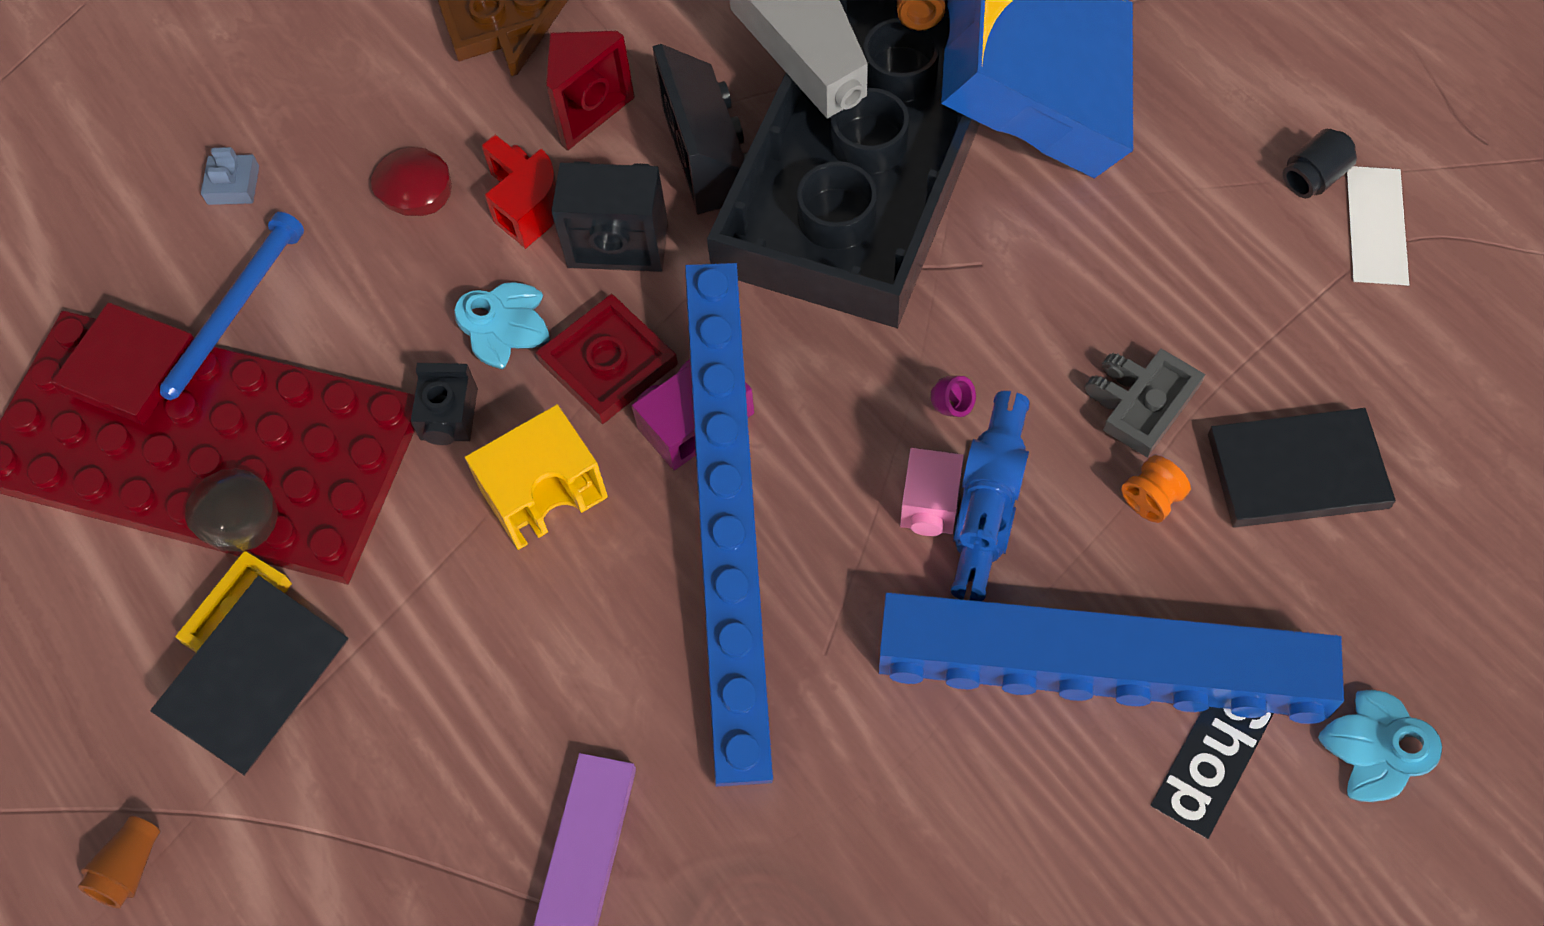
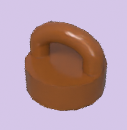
(920, 13)

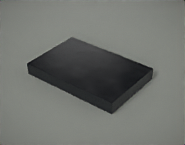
(1300, 467)
(250, 675)

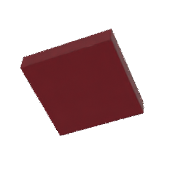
(607, 358)
(122, 363)

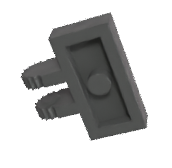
(1151, 403)

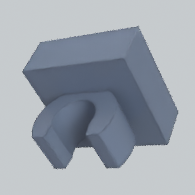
(229, 177)

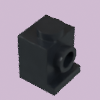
(444, 403)

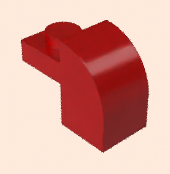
(525, 190)

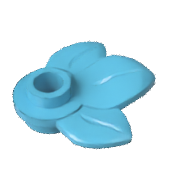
(506, 326)
(1373, 747)

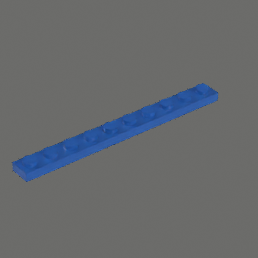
(727, 529)

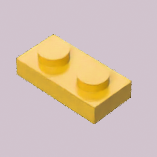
(225, 596)

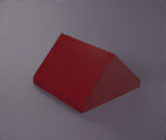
(586, 81)

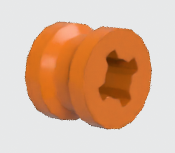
(1156, 488)

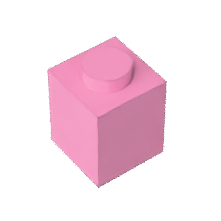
(931, 492)

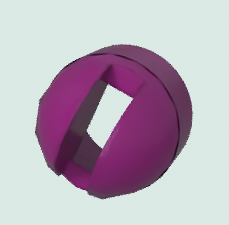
(956, 389)

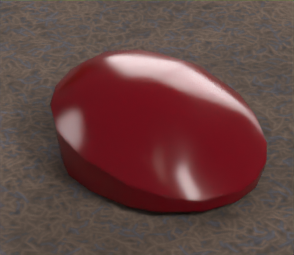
(412, 182)

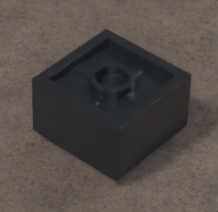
(610, 216)

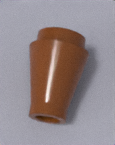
(120, 864)

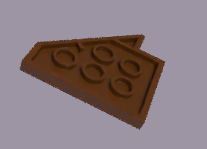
(499, 24)

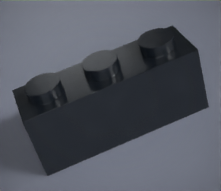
(700, 125)

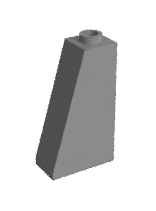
(812, 46)

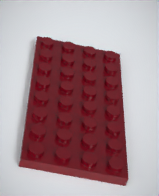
(311, 436)

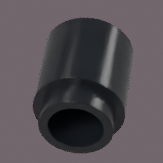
(1320, 163)

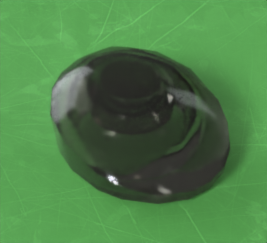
(231, 510)

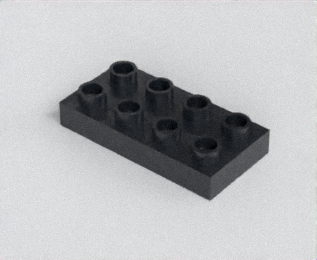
(853, 198)

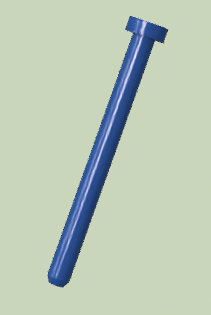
(283, 230)

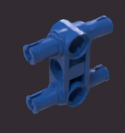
(990, 490)

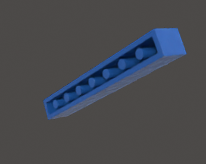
(1112, 657)

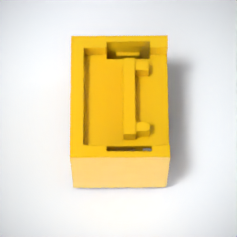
(535, 471)

